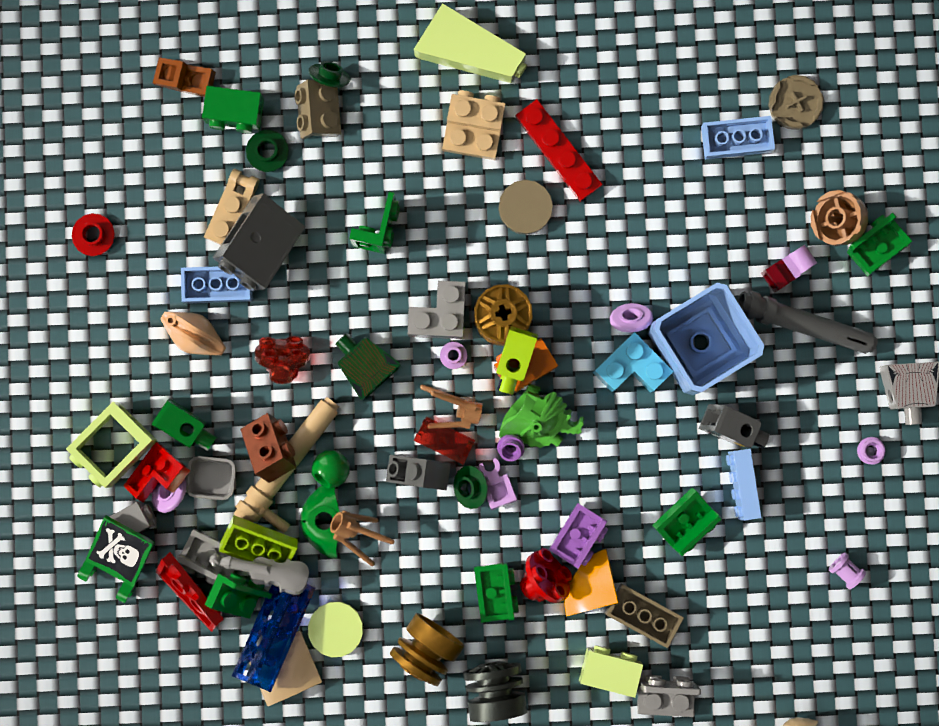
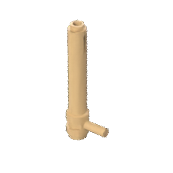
(260, 496)

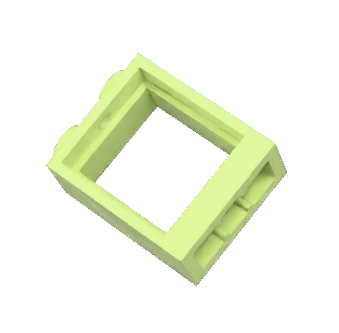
(141, 434)

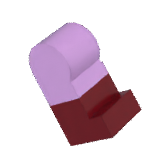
(788, 268)

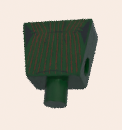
(365, 365)

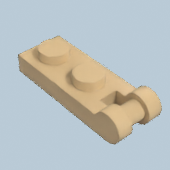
(231, 206)

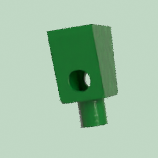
(171, 420)

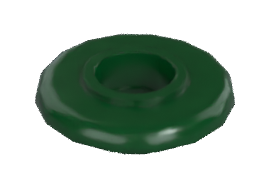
(329, 74)
(273, 162)
(478, 483)

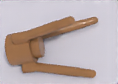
(467, 410)
(345, 526)

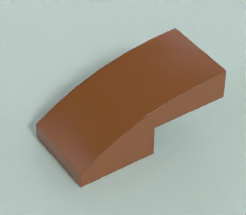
(183, 77)

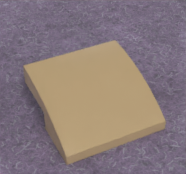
(296, 674)

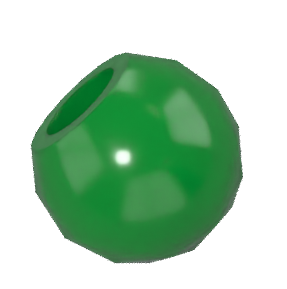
(330, 469)

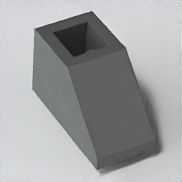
(418, 472)

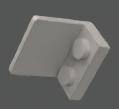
(666, 697)

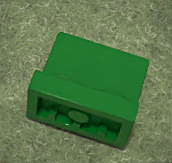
(367, 239)

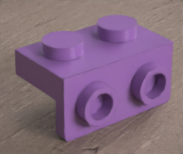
(578, 536)

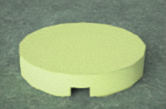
(335, 629)

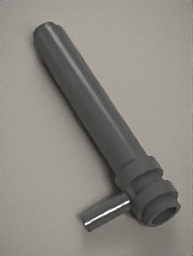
(768, 311)

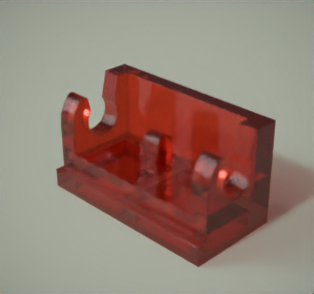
(445, 441)

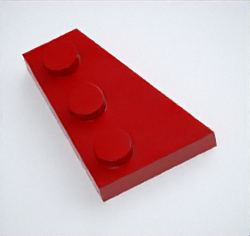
(188, 591)

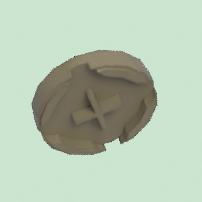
(796, 102)
(525, 207)

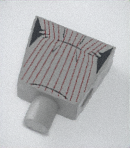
(911, 388)

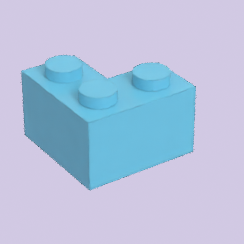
(636, 359)

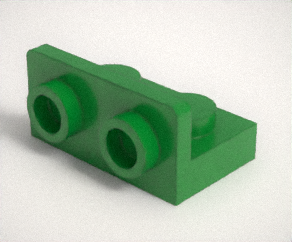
(235, 595)

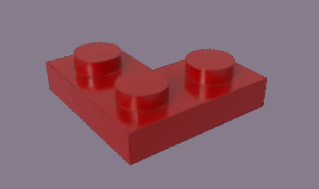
(155, 468)

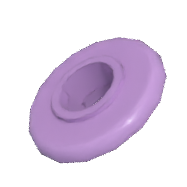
(631, 317)
(163, 502)

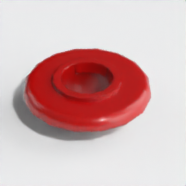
(105, 238)

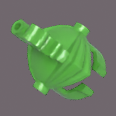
(539, 419)

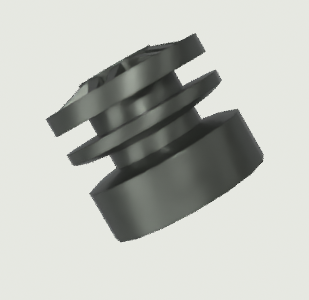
(495, 697)

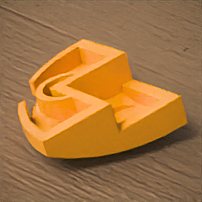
(592, 586)

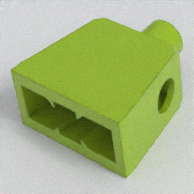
(518, 346)

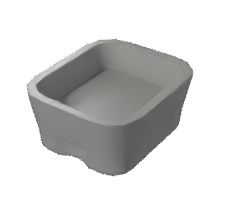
(210, 478)

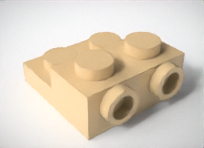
(473, 125)

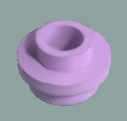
(456, 363)
(879, 450)

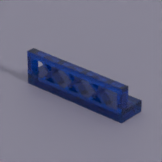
(276, 637)

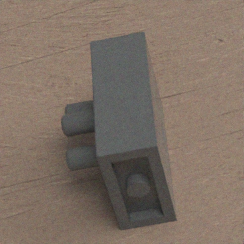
(258, 243)

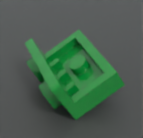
(879, 244)
(687, 522)
(494, 592)

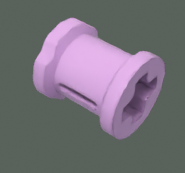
(847, 571)

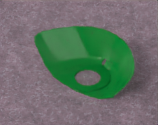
(320, 501)

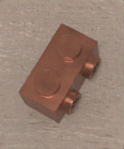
(268, 447)

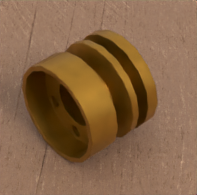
(488, 304)
(426, 650)

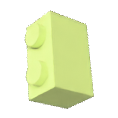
(610, 671)

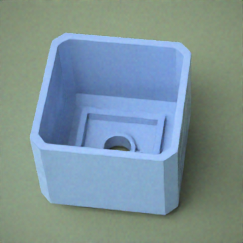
(726, 328)

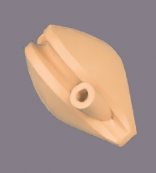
(193, 333)

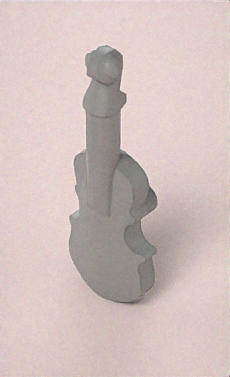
(288, 576)

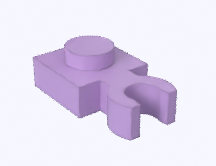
(500, 488)

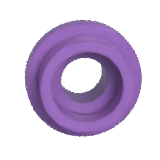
(507, 453)

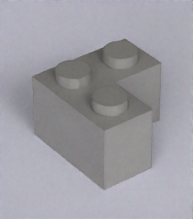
(446, 319)

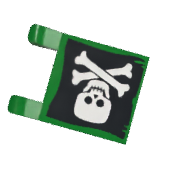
(118, 553)

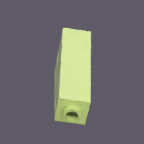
(469, 47)

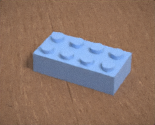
(738, 137)
(211, 286)
(744, 484)

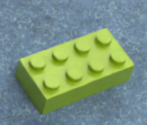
(250, 540)

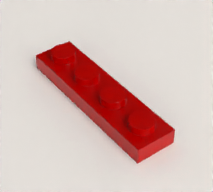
(558, 150)

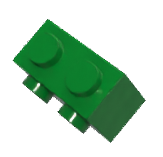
(232, 109)

